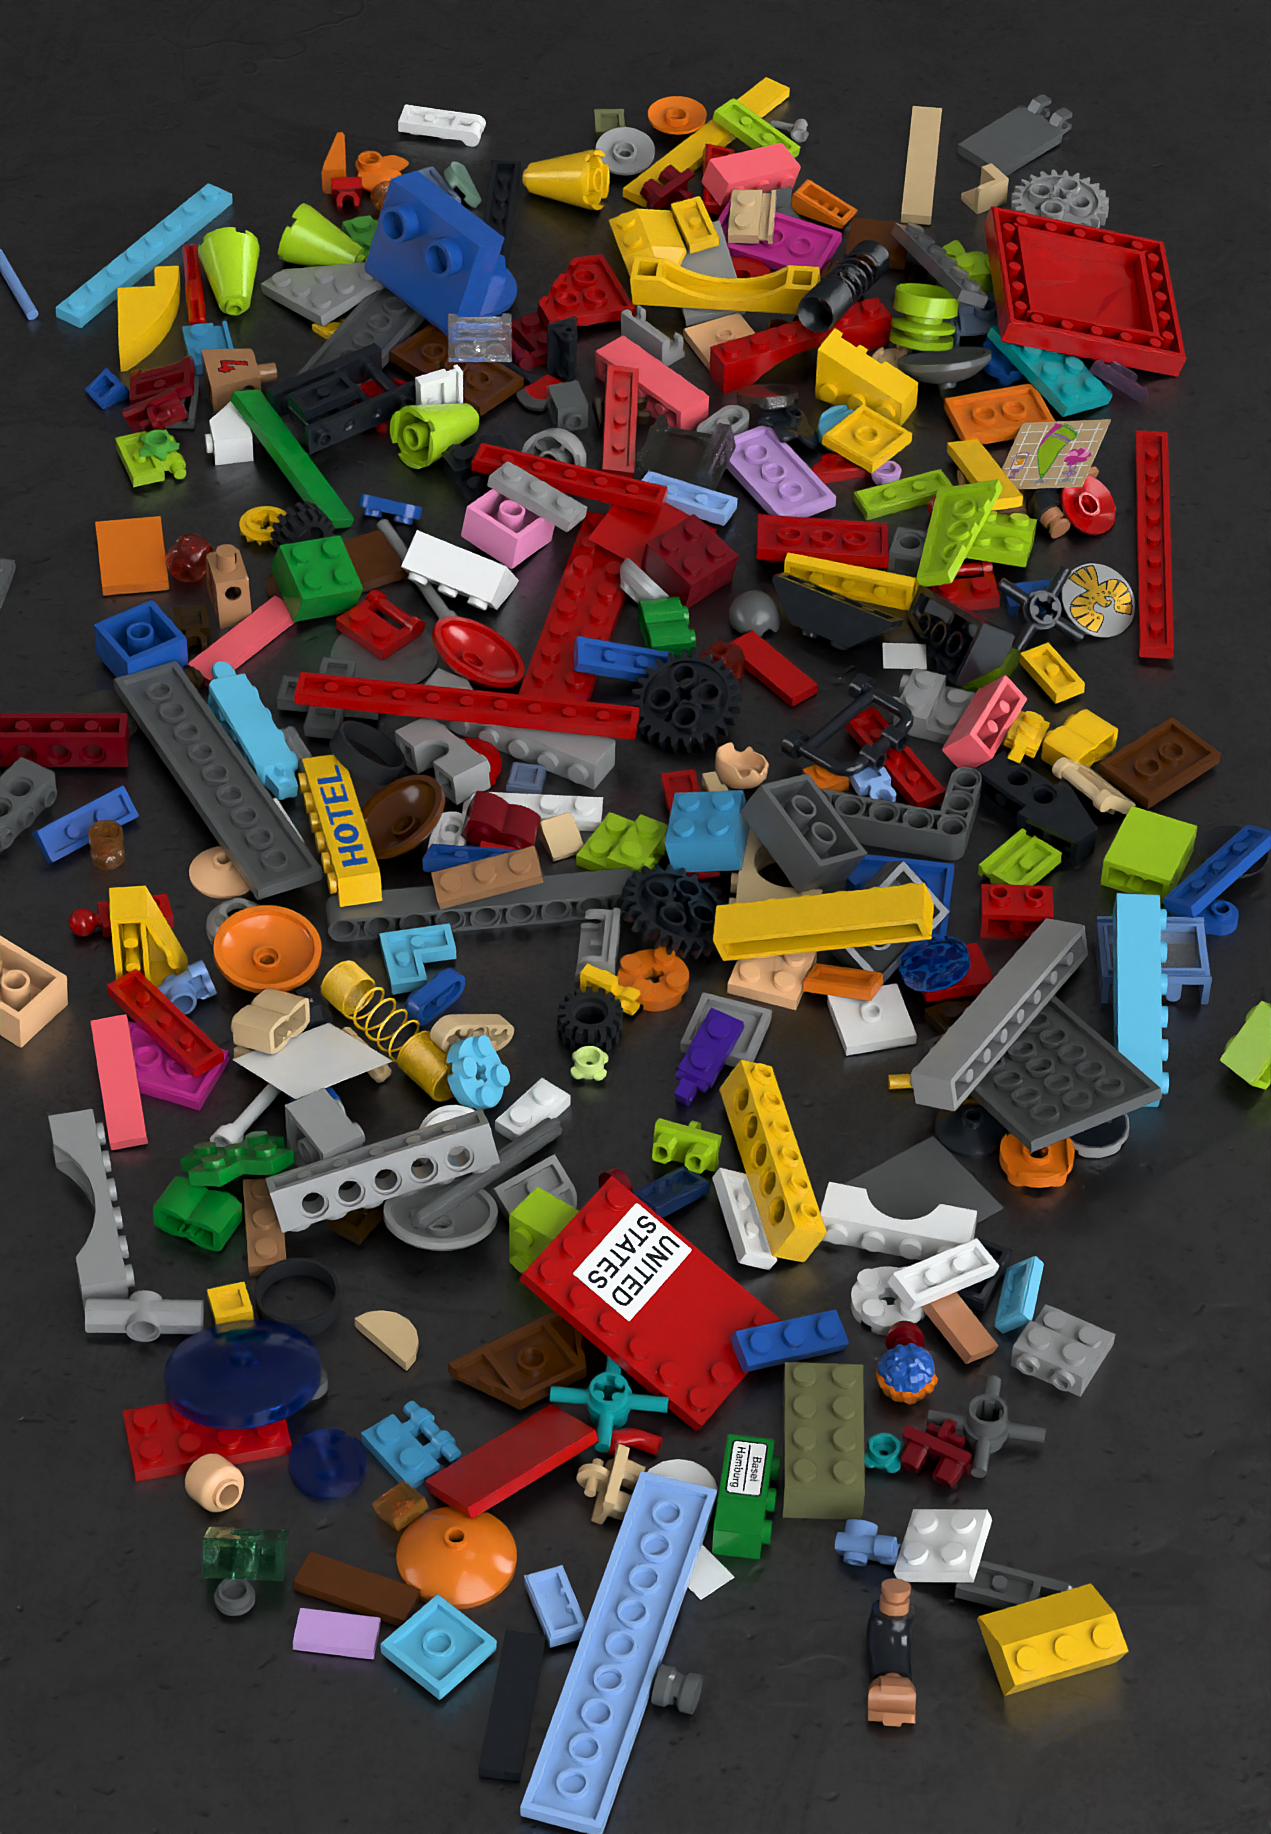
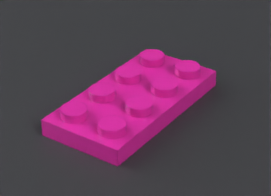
(793, 243)

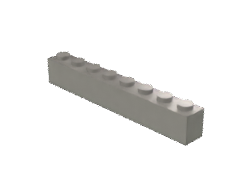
(999, 1015)

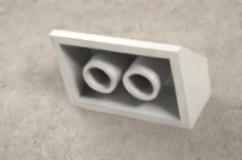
(458, 572)

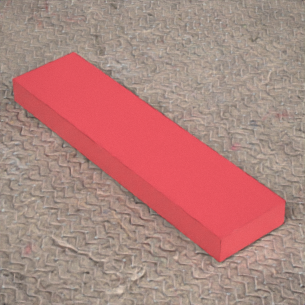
(245, 638)
(119, 1082)

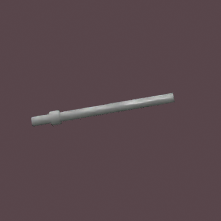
(428, 591)

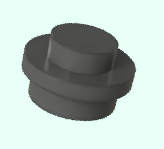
(234, 1597)

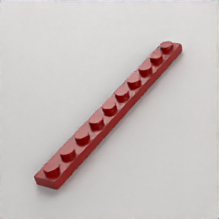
(1153, 545)
(467, 705)

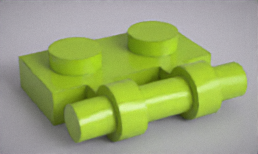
(149, 468)

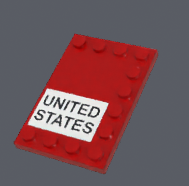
(648, 1301)

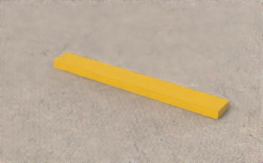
(689, 153)

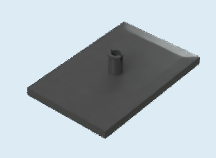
(1060, 1080)

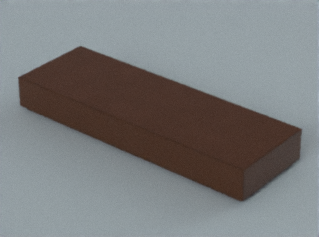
(356, 1589)

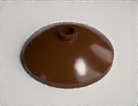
(403, 814)

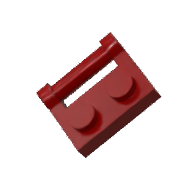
(972, 592)
(374, 632)

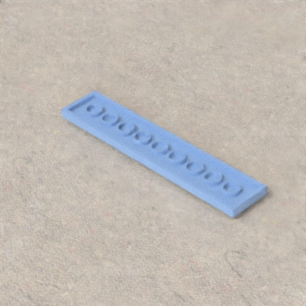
(619, 1655)

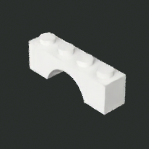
(856, 1223)

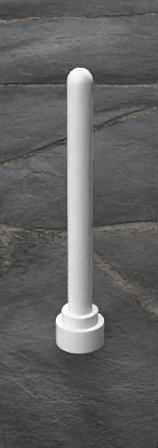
(235, 1132)

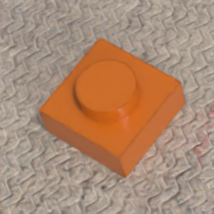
(827, 780)

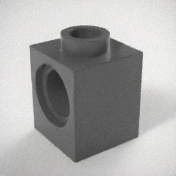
(567, 406)
(906, 551)

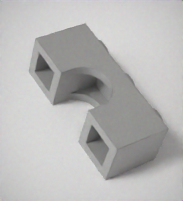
(455, 764)

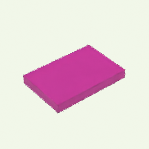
(165, 1078)

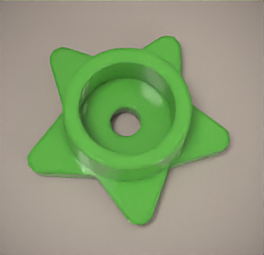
(157, 444)

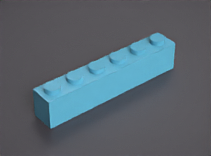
(1140, 984)

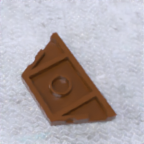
(525, 1362)

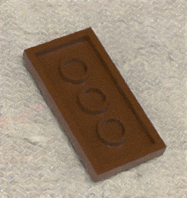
(483, 382)

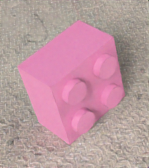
(505, 528)

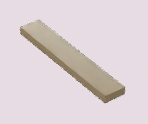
(921, 165)

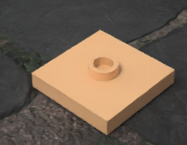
(715, 332)

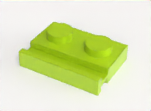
(1020, 861)

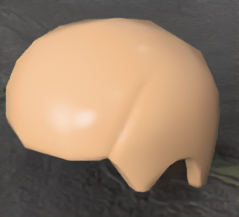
(740, 769)

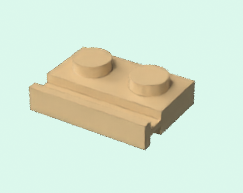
(752, 216)

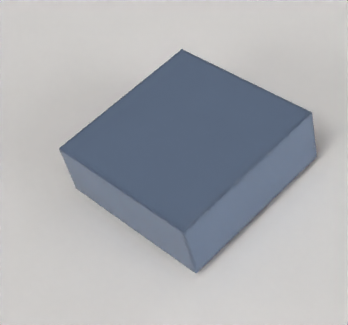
(526, 778)

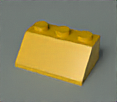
(1052, 1638)

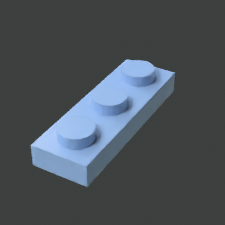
(696, 500)

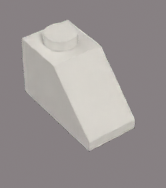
(229, 437)

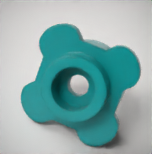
(883, 1444)

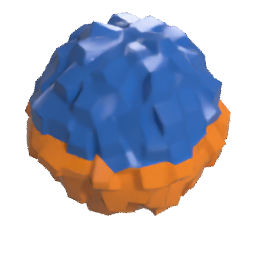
(906, 1373)

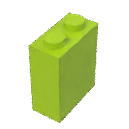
(1148, 854)

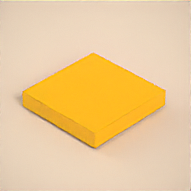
(867, 438)

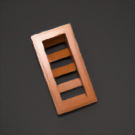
(335, 163)
(815, 203)

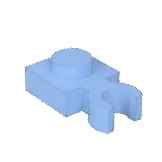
(874, 783)

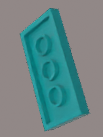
(1057, 376)

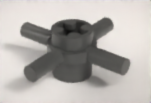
(987, 1425)

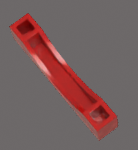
(749, 357)

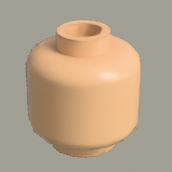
(214, 1483)

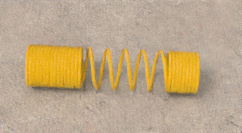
(419, 1057)

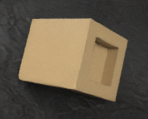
(991, 191)

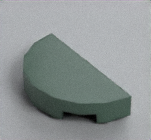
(458, 176)

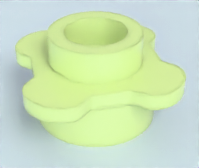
(589, 1063)

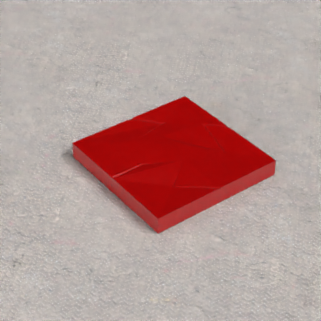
(1083, 291)

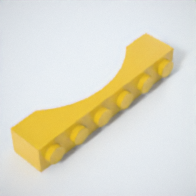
(665, 284)

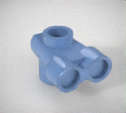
(188, 987)
(862, 1543)

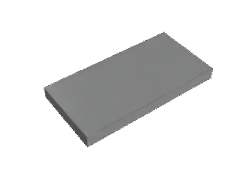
(710, 262)

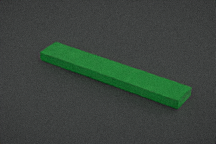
(290, 455)

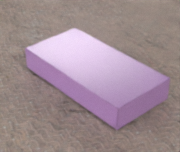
(336, 1633)

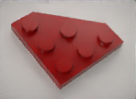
(586, 291)

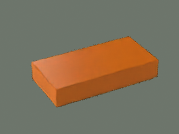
(843, 982)

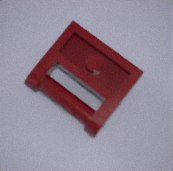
(533, 336)
(153, 381)

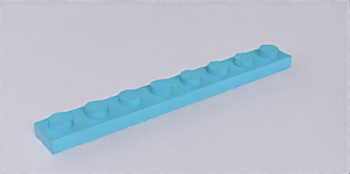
(144, 255)

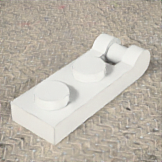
(442, 124)

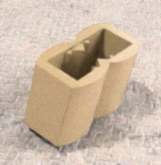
(270, 1021)

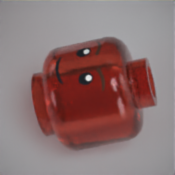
(188, 557)

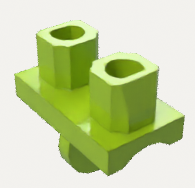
(686, 1145)

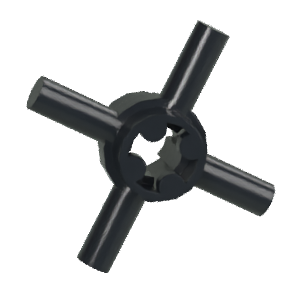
(1044, 598)

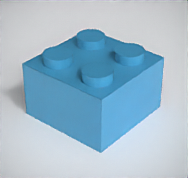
(707, 831)

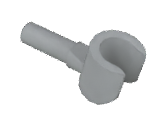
(797, 129)

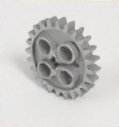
(1062, 199)

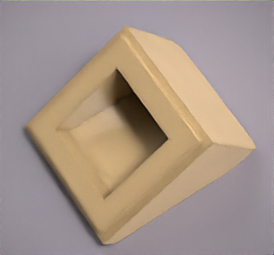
(560, 836)

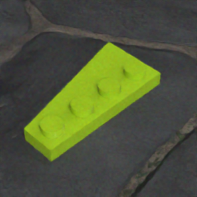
(953, 528)

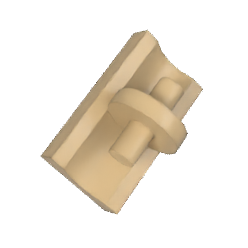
(607, 1482)

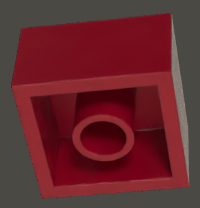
(689, 561)

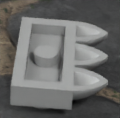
(546, 1175)

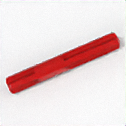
(193, 285)

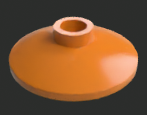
(677, 115)

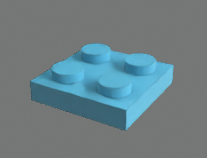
(438, 1646)

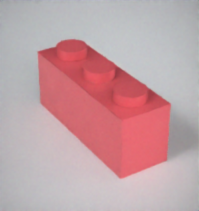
(754, 169)
(984, 723)

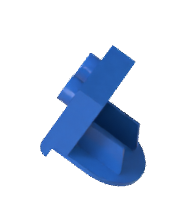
(438, 254)

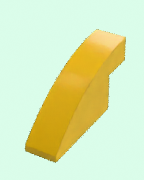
(147, 315)

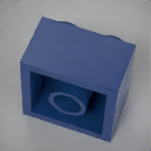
(139, 640)

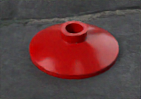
(1089, 506)

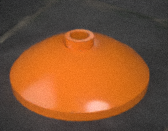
(265, 937)
(461, 1571)

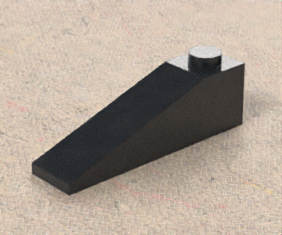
(958, 638)

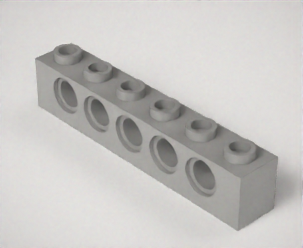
(364, 1163)

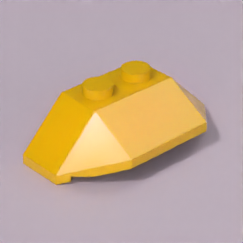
(648, 235)

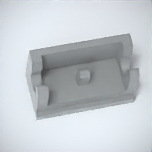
(650, 338)
(599, 941)

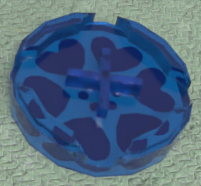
(934, 964)

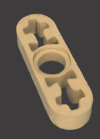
(461, 1026)

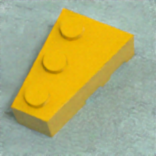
(853, 378)
(143, 936)

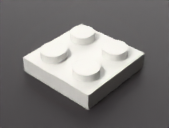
(943, 1545)

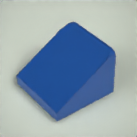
(107, 389)

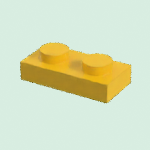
(695, 224)
(1052, 673)

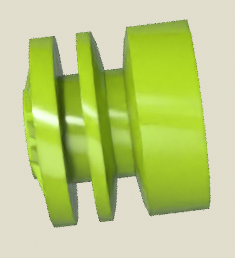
(923, 324)

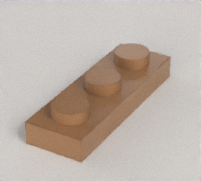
(487, 877)
(263, 1229)

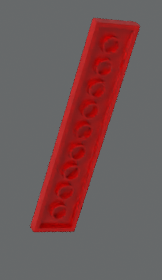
(584, 606)

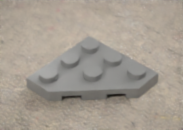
(321, 291)

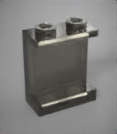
(686, 454)

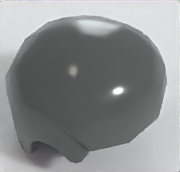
(754, 612)

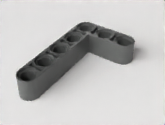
(912, 828)

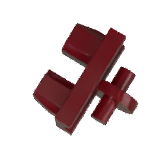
(673, 191)
(155, 412)
(951, 1459)

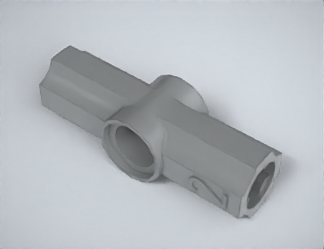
(144, 1316)

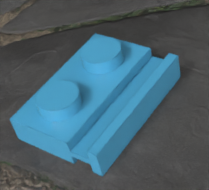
(205, 337)

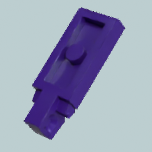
(707, 1055)

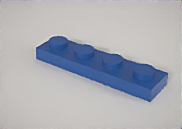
(1219, 871)

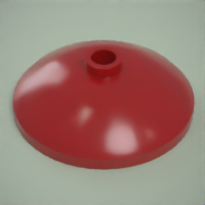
(477, 653)

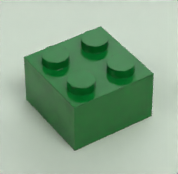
(316, 578)

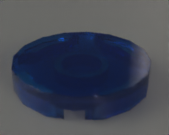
(328, 1464)

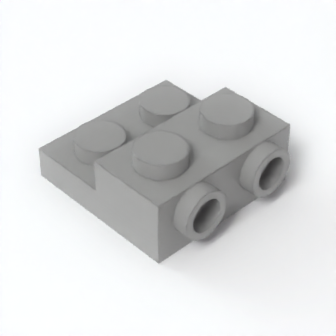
(932, 703)
(1061, 1350)

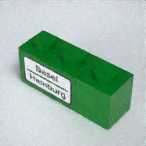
(745, 1497)

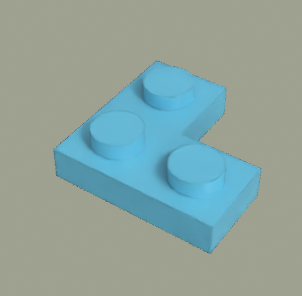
(407, 951)

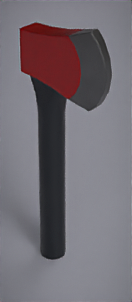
(535, 393)

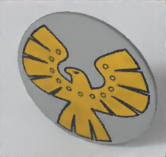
(1098, 600)

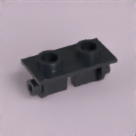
(562, 348)

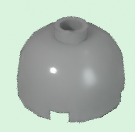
(556, 445)

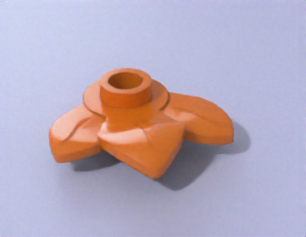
(376, 169)

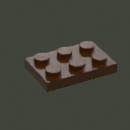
(1159, 762)

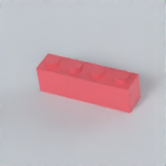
(664, 389)

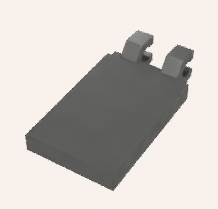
(1017, 136)

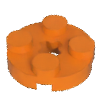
(656, 963)
(1036, 1172)

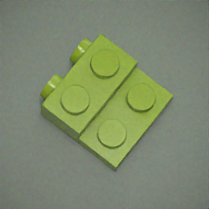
(1005, 539)
(624, 844)

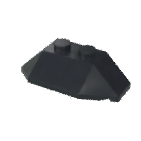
(830, 614)

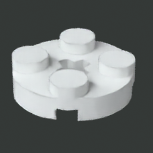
(868, 1307)

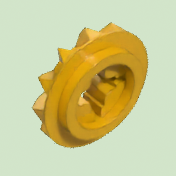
(255, 519)

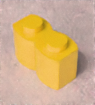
(1081, 738)

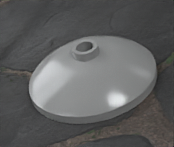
(454, 1231)

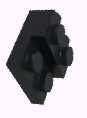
(457, 469)

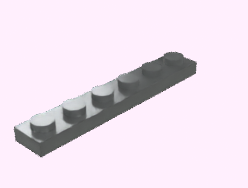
(939, 265)

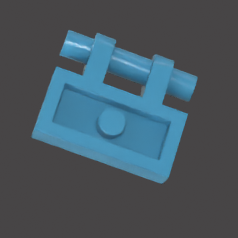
(402, 1453)

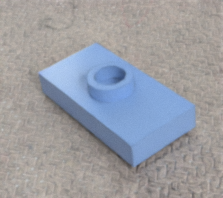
(555, 1605)

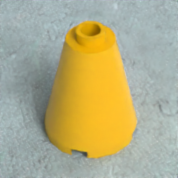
(571, 179)

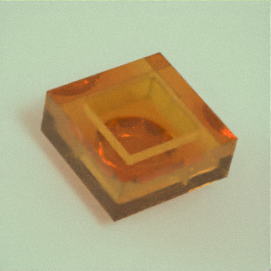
(400, 1505)

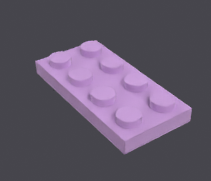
(777, 475)

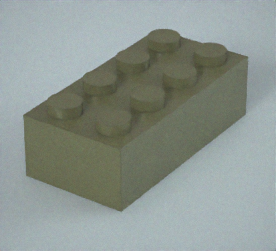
(823, 1441)

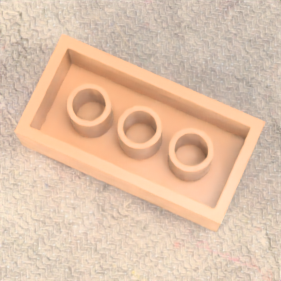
(28, 993)

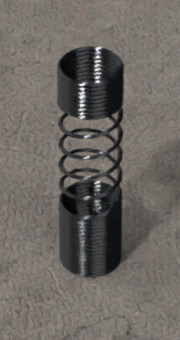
(837, 292)

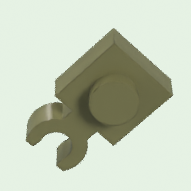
(607, 119)

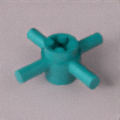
(608, 1402)

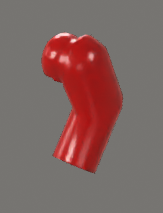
(636, 1439)

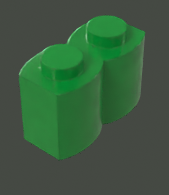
(665, 625)
(197, 1214)

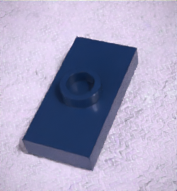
(673, 1191)

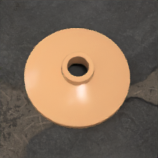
(216, 875)

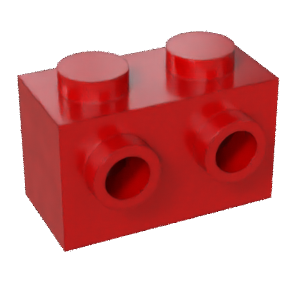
(1013, 910)

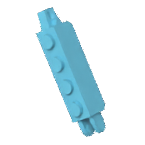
(253, 730)

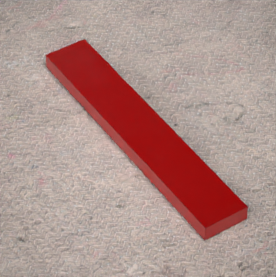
(576, 479)

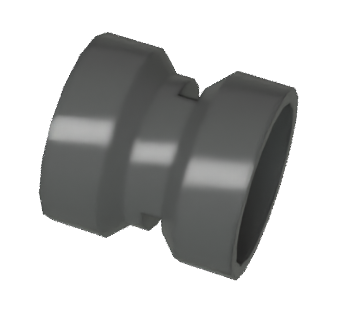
(677, 1689)

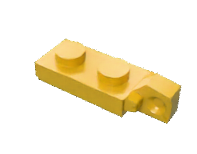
(1025, 735)

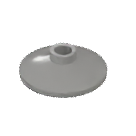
(626, 150)

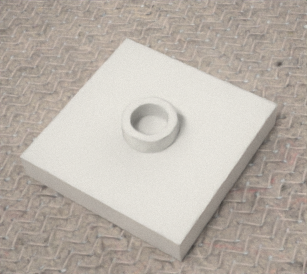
(872, 1024)

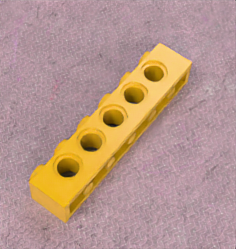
(772, 1161)

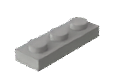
(537, 496)

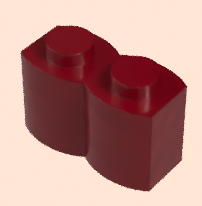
(497, 822)

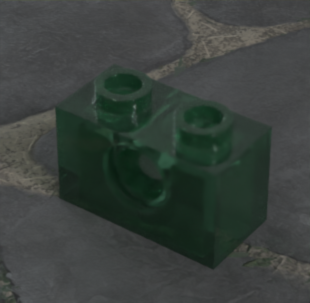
(245, 1553)

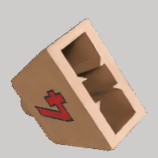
(233, 371)
(224, 571)

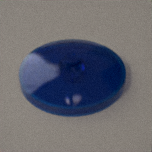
(242, 1374)

